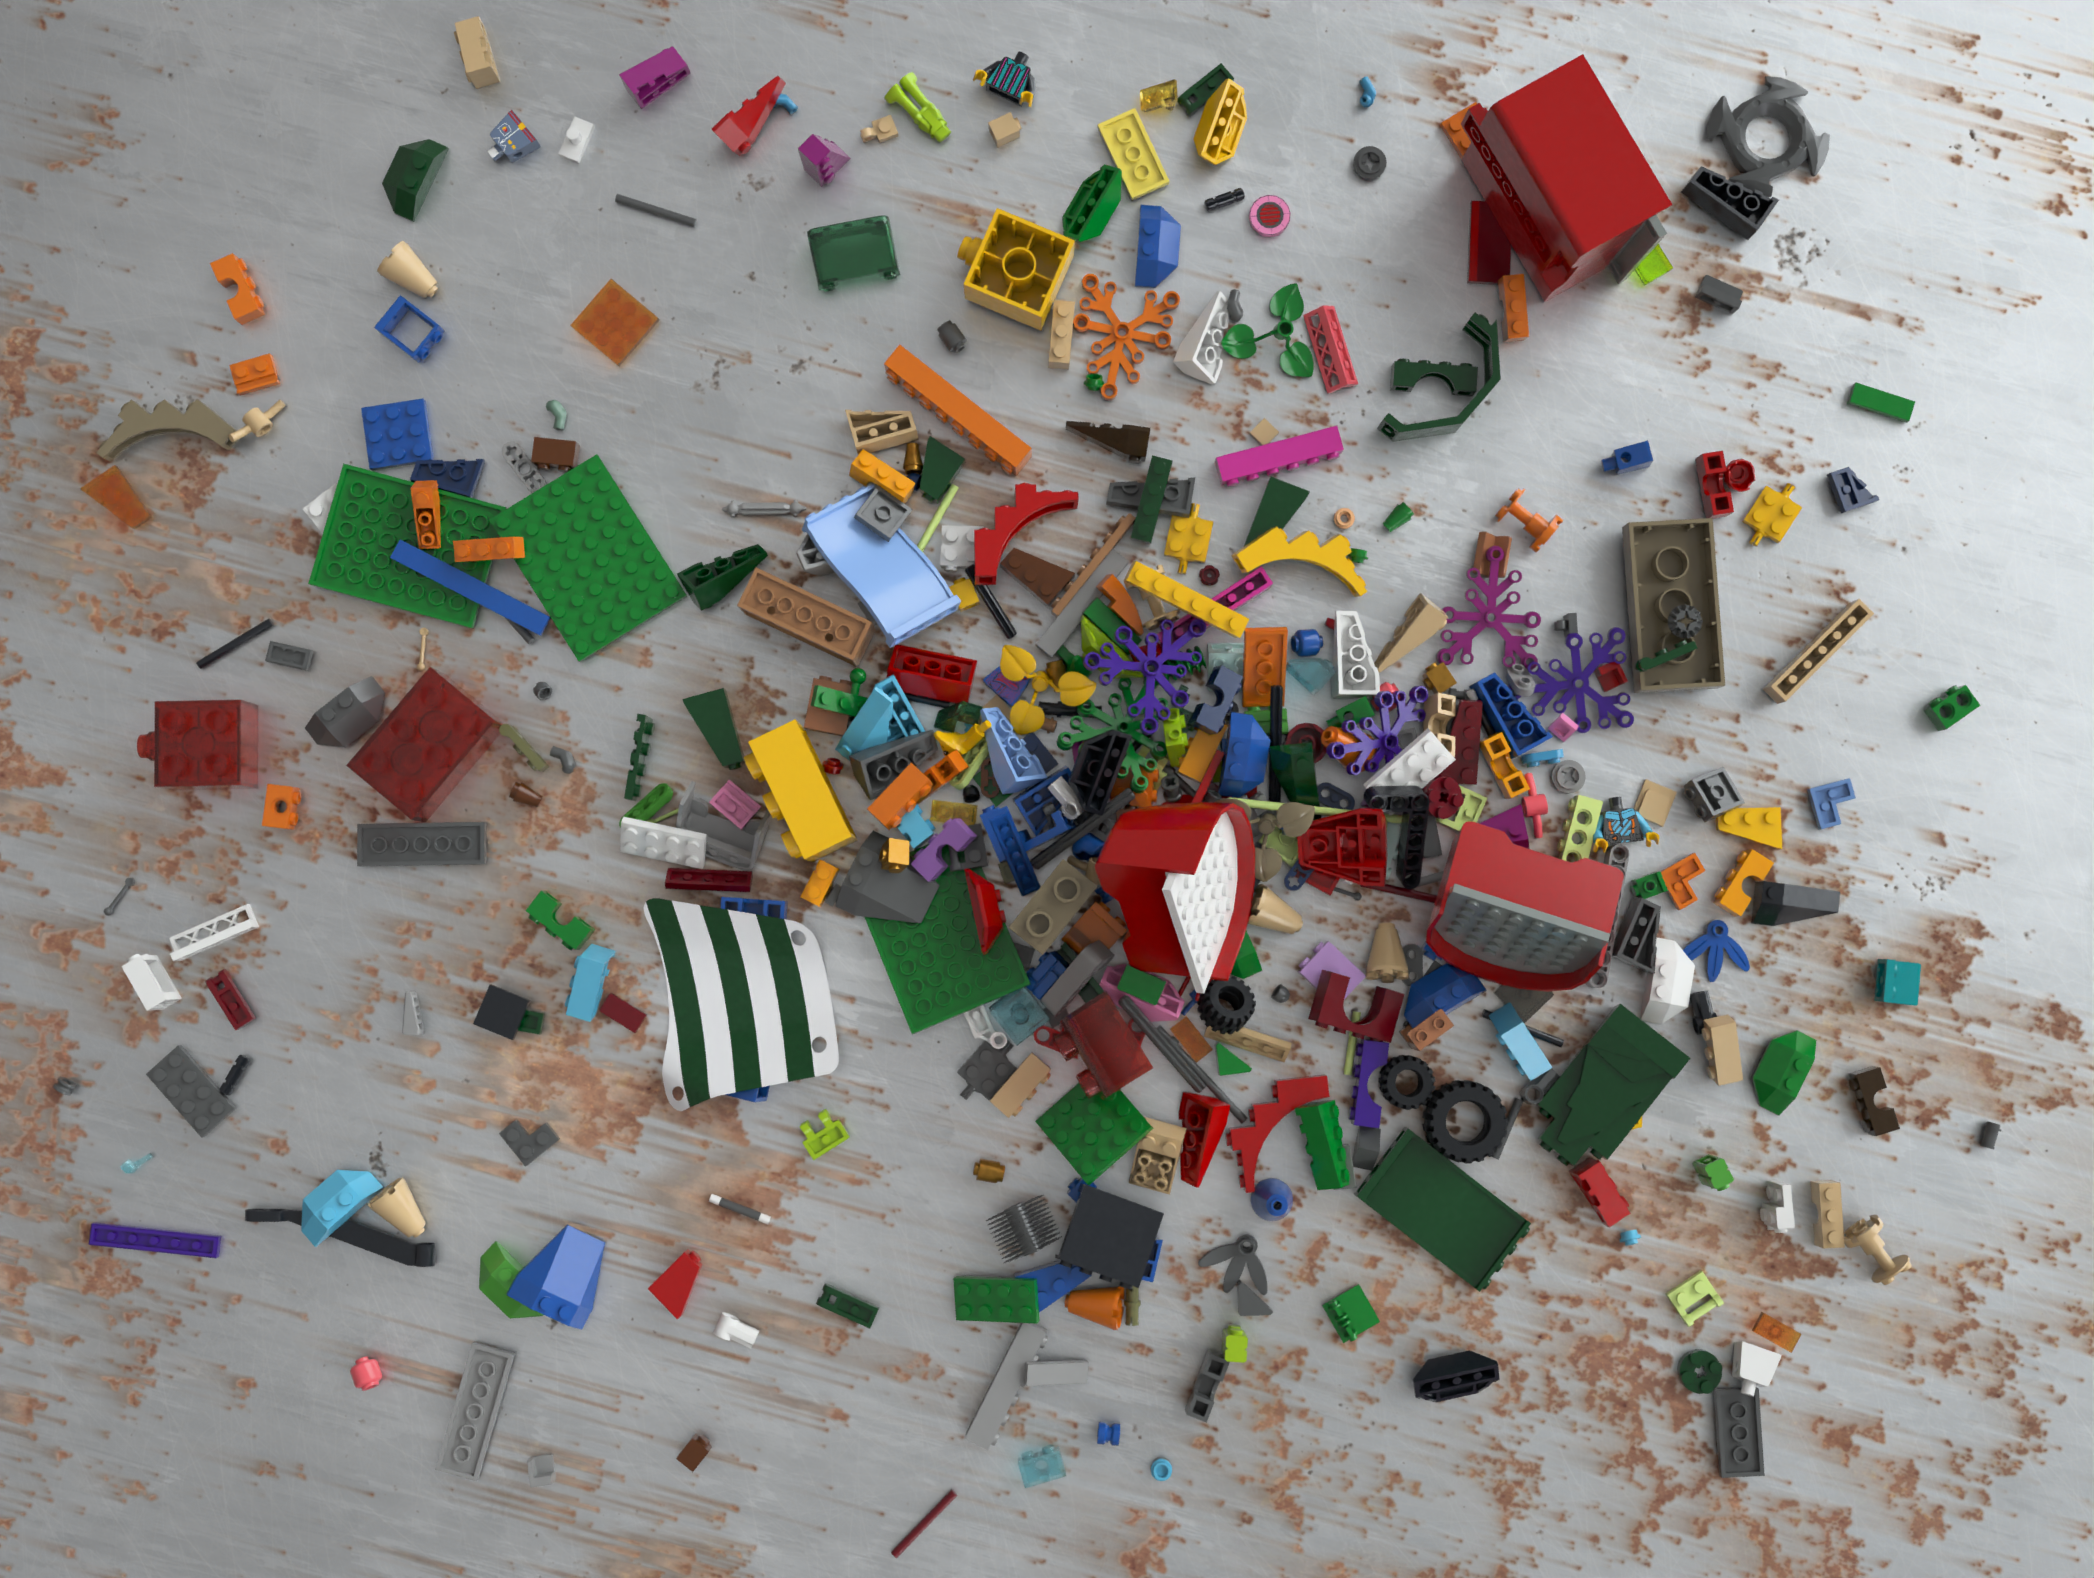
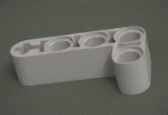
(1076, 976)

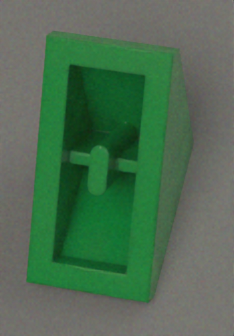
(1229, 1063)

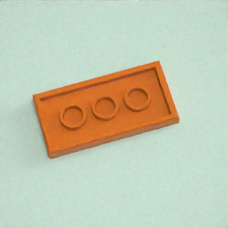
(1263, 664)

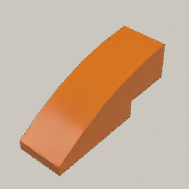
(1121, 603)
(944, 772)

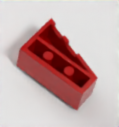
(1600, 1191)

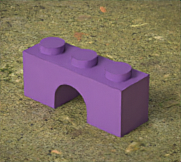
(930, 861)

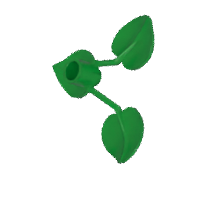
(1289, 306)

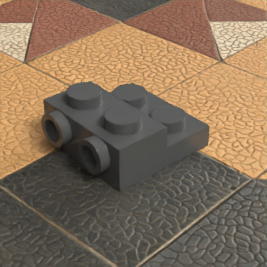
(1713, 794)

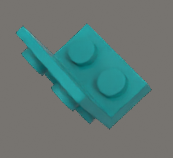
(1897, 982)

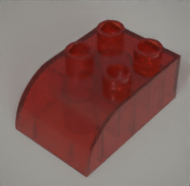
(1102, 1046)

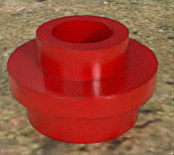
(832, 766)

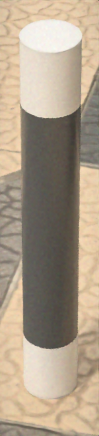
(740, 1209)

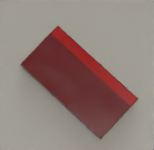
(1488, 247)

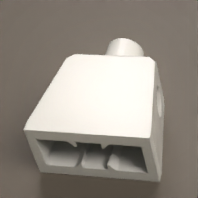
(1753, 1366)

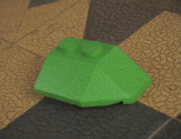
(497, 1273)

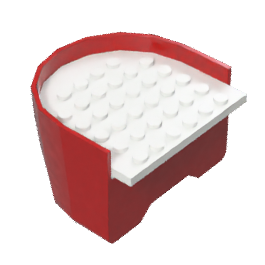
(1182, 886)

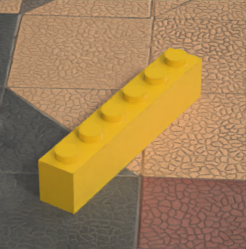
(1186, 599)

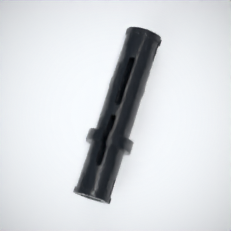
(1061, 709)

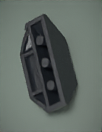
(1098, 769)
(1455, 1376)

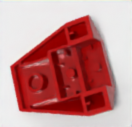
(1348, 846)

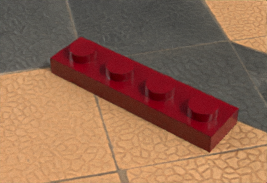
(708, 880)

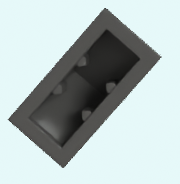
(1366, 1148)
(1249, 1303)

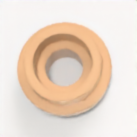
(1344, 512)

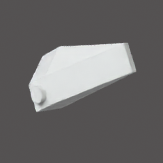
(1201, 348)
(1352, 659)

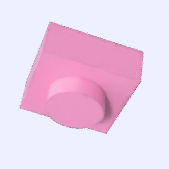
(1563, 727)

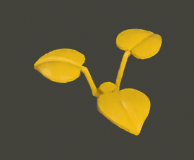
(1027, 717)

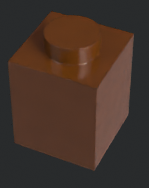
(694, 1452)

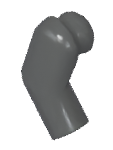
(566, 758)

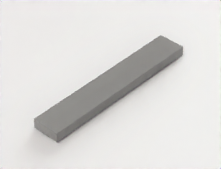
(1071, 615)

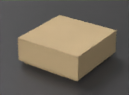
(1264, 432)

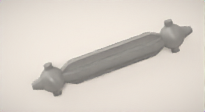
(772, 508)

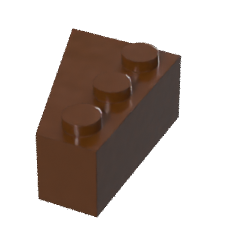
(1036, 575)

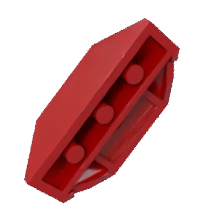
(986, 909)

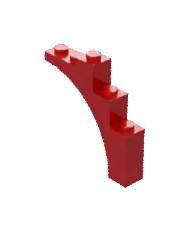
(1009, 521)
(1249, 1139)

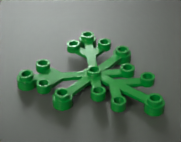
(1132, 759)

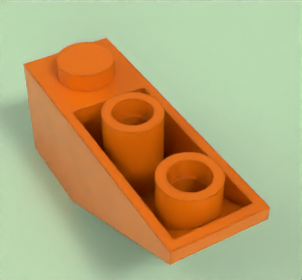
(427, 513)

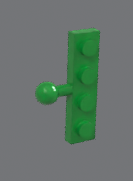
(840, 701)

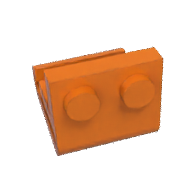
(1094, 926)

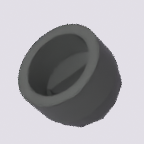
(538, 690)
(1280, 994)

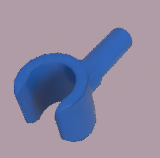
(1192, 994)

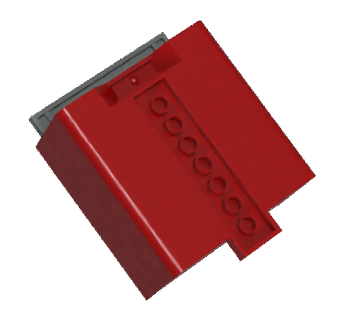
(1565, 179)

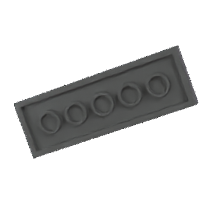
(421, 844)

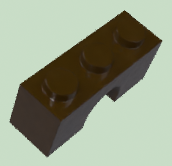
(1865, 1085)

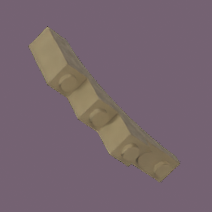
(166, 418)

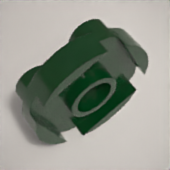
(1695, 1359)

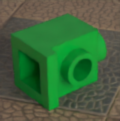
(1656, 881)

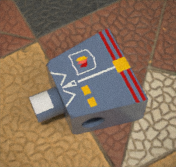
(512, 139)

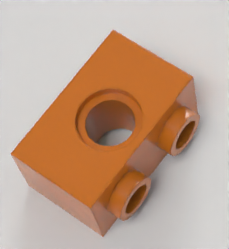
(274, 797)

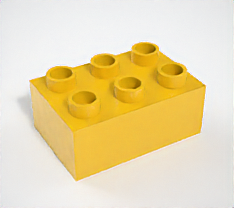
(799, 792)

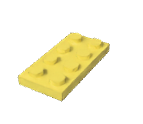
(1133, 154)

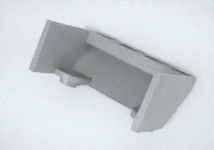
(724, 839)

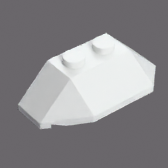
(1670, 987)

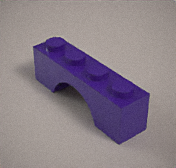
(1365, 1110)

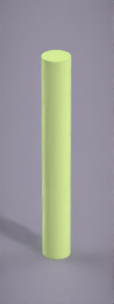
(1351, 1047)

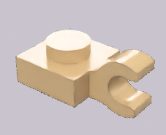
(883, 130)

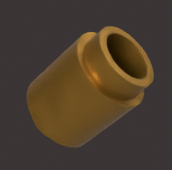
(989, 1171)

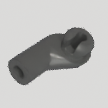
(1234, 307)

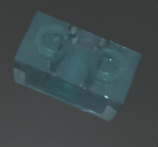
(1032, 1475)

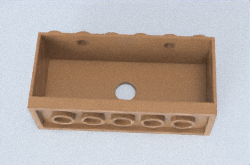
(806, 617)

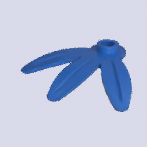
(1715, 955)

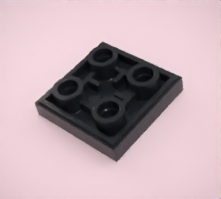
(501, 1012)

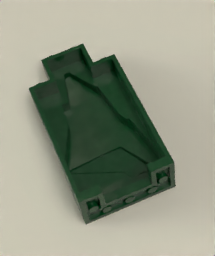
(1607, 1087)

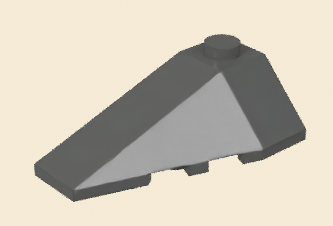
(882, 764)

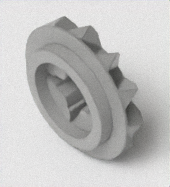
(1578, 776)

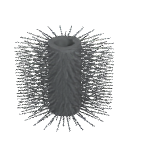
(1023, 1229)

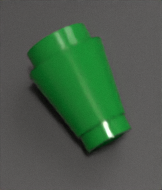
(1400, 515)

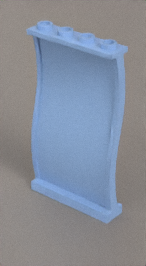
(888, 577)

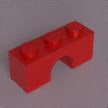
(1710, 472)

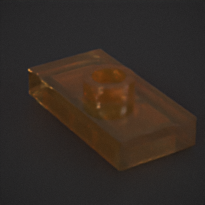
(1776, 1332)

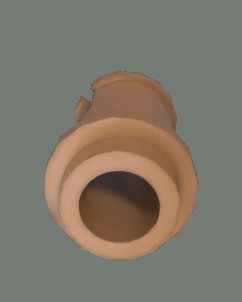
(1049, 725)

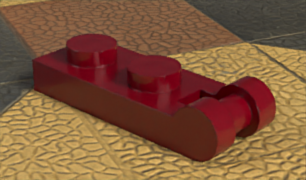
(230, 1000)

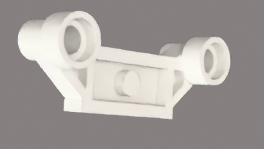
(982, 1027)

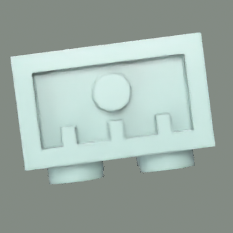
(1225, 654)

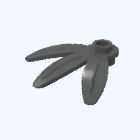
(1241, 1256)

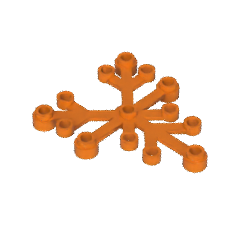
(1116, 356)

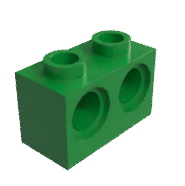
(1953, 711)

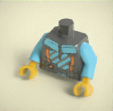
(1621, 826)

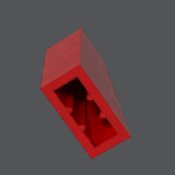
(677, 1283)

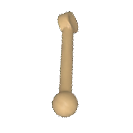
(424, 632)

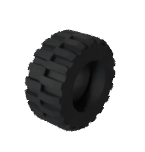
(1493, 1126)

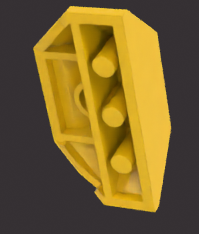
(1221, 123)

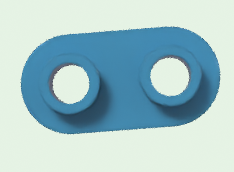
(1550, 756)

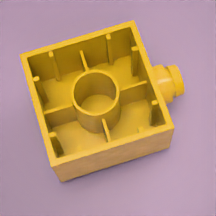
(1016, 268)

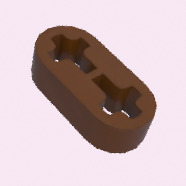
(985, 778)

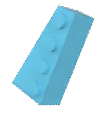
(915, 828)

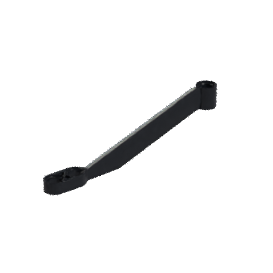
(360, 1236)

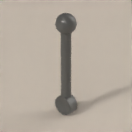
(128, 882)
(1357, 896)

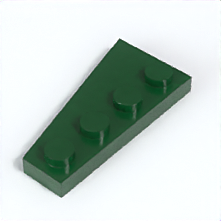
(637, 758)

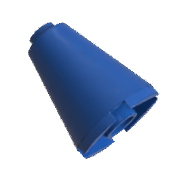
(1266, 1194)

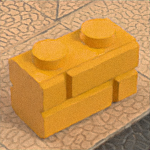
(820, 883)

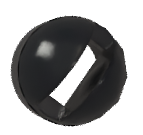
(971, 794)

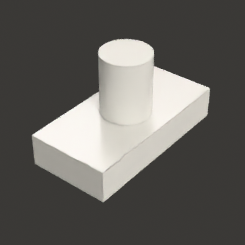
(576, 140)

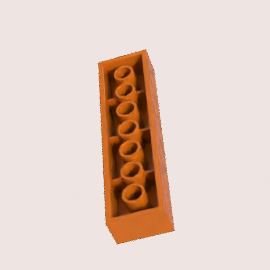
(957, 410)

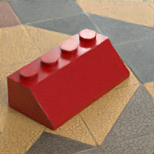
(932, 673)

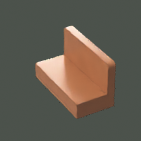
(1485, 541)

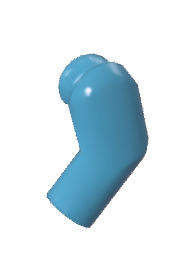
(1369, 92)
(787, 103)

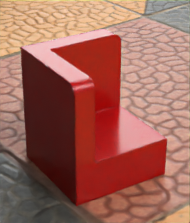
(1610, 676)

